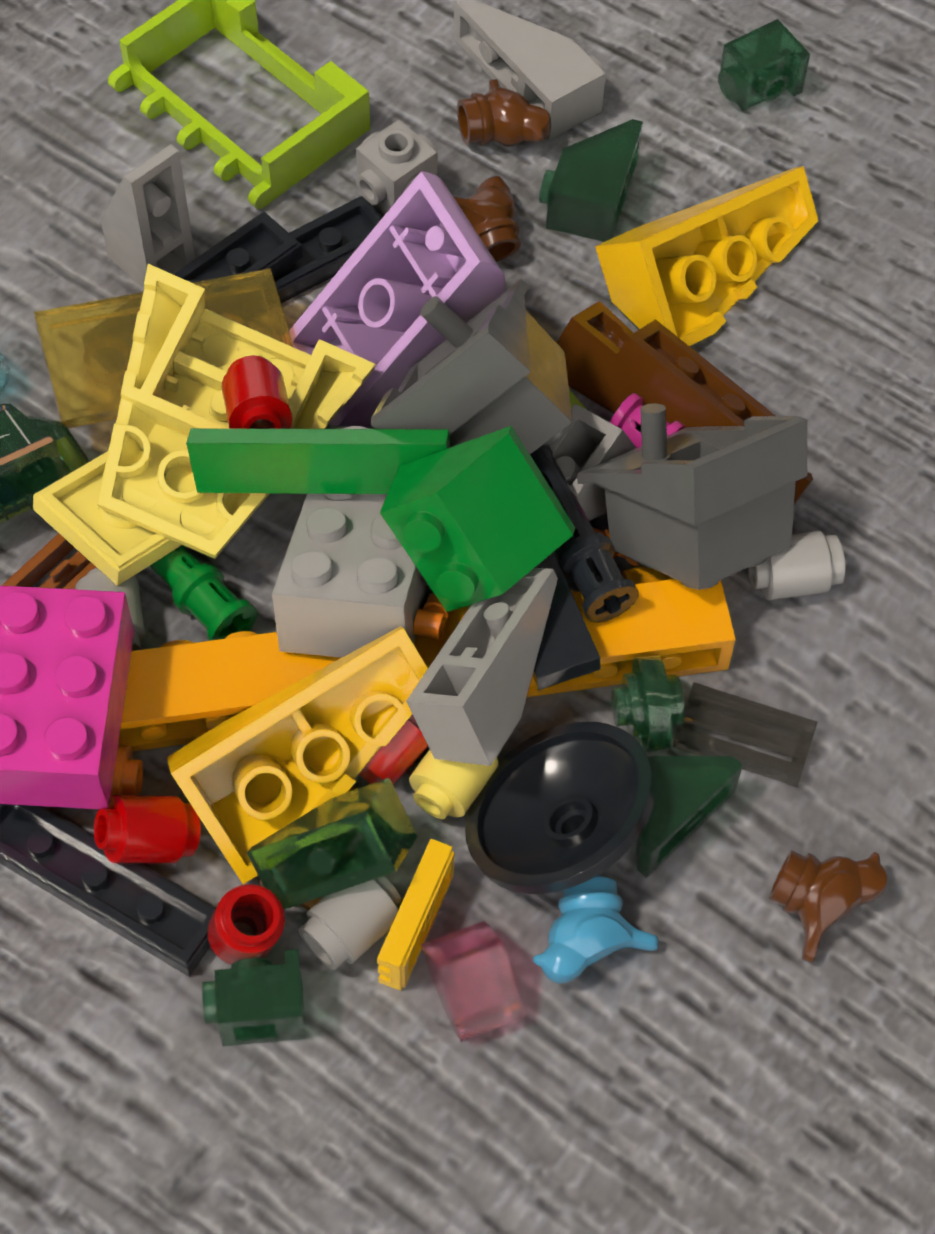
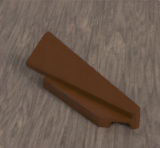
(613, 362)

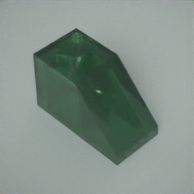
(592, 182)
(336, 845)

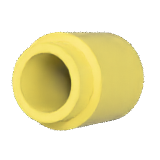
(448, 786)

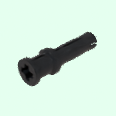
(587, 551)

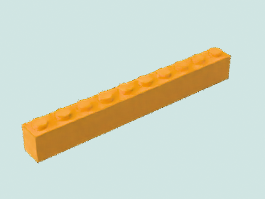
(193, 686)

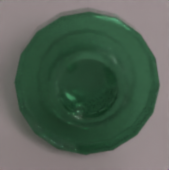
(649, 703)

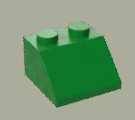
(475, 517)

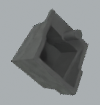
(484, 377)
(704, 495)

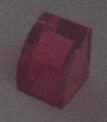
(473, 980)

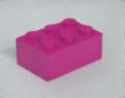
(61, 694)

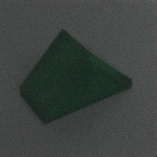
(686, 796)

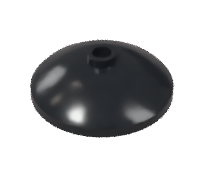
(561, 808)

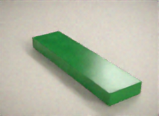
(306, 459)

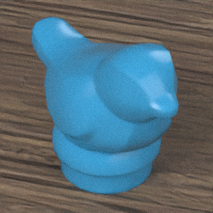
(588, 931)

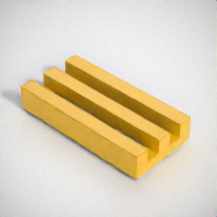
(416, 915)

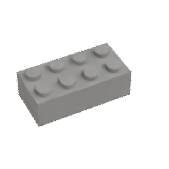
(344, 577)

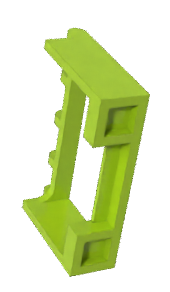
(331, 92)

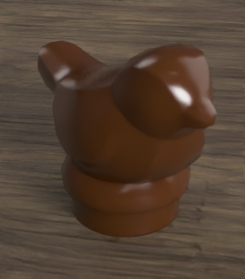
(501, 118)
(493, 216)
(825, 891)

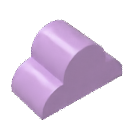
(377, 296)

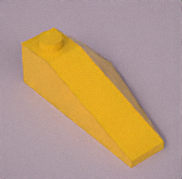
(708, 256)
(297, 746)

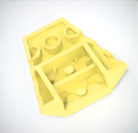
(176, 386)

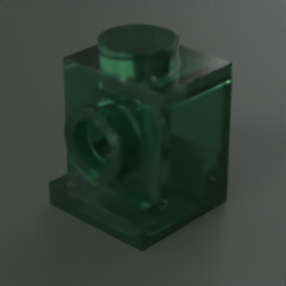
(763, 66)
(257, 1001)

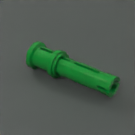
(201, 592)

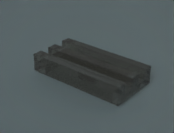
(748, 724)

